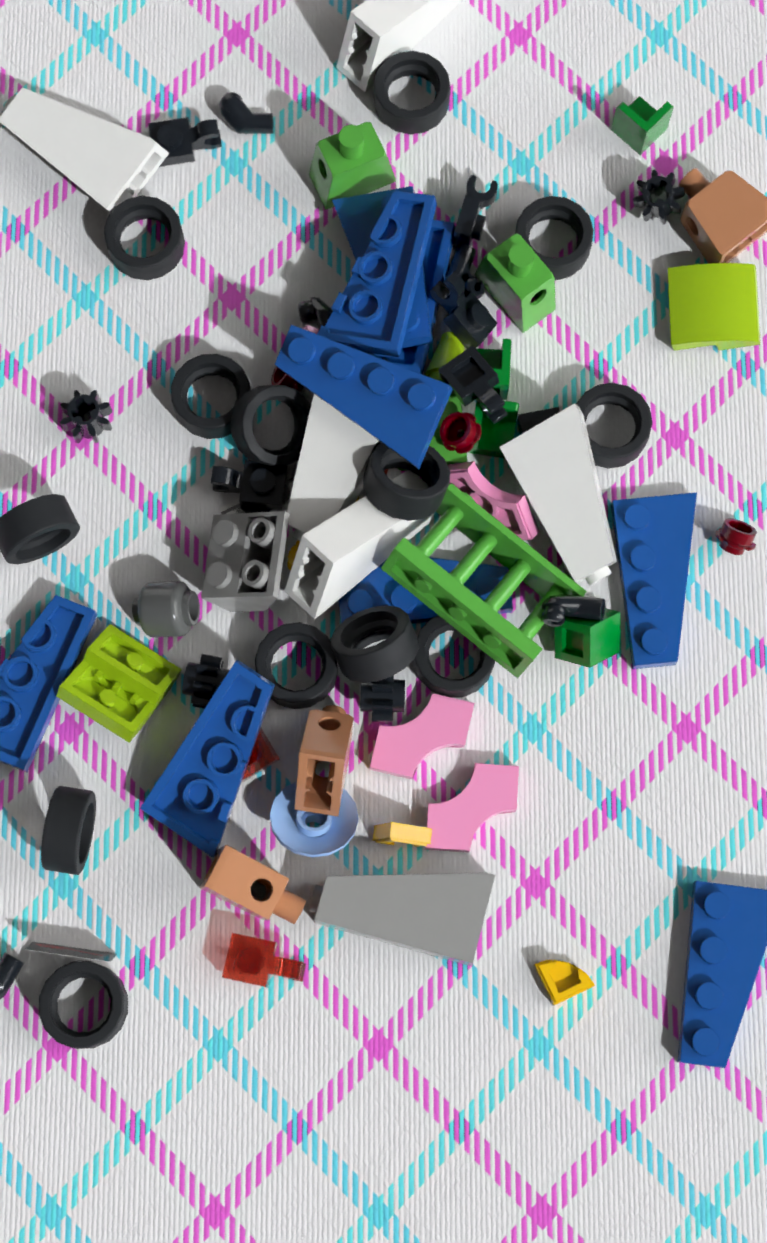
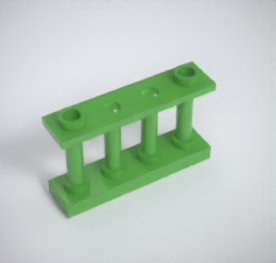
(461, 607)

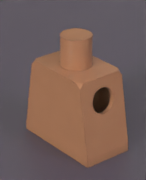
(722, 214)
(324, 739)
(232, 878)

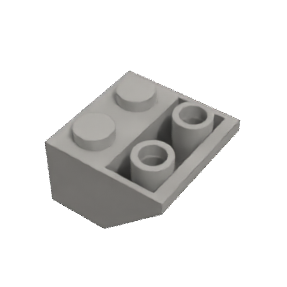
(245, 560)

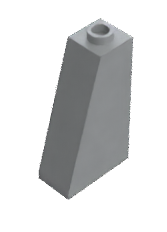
(412, 911)

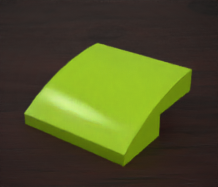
(713, 306)
(119, 683)

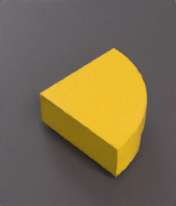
(394, 832)
(562, 979)

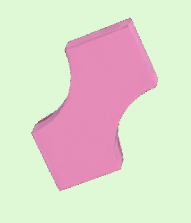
(507, 508)
(405, 746)
(489, 793)

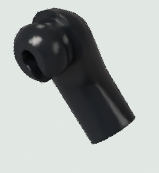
(562, 606)

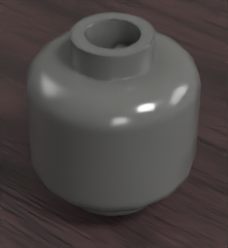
(166, 609)

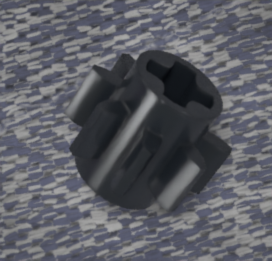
(656, 186)
(82, 404)
(203, 679)
(383, 698)

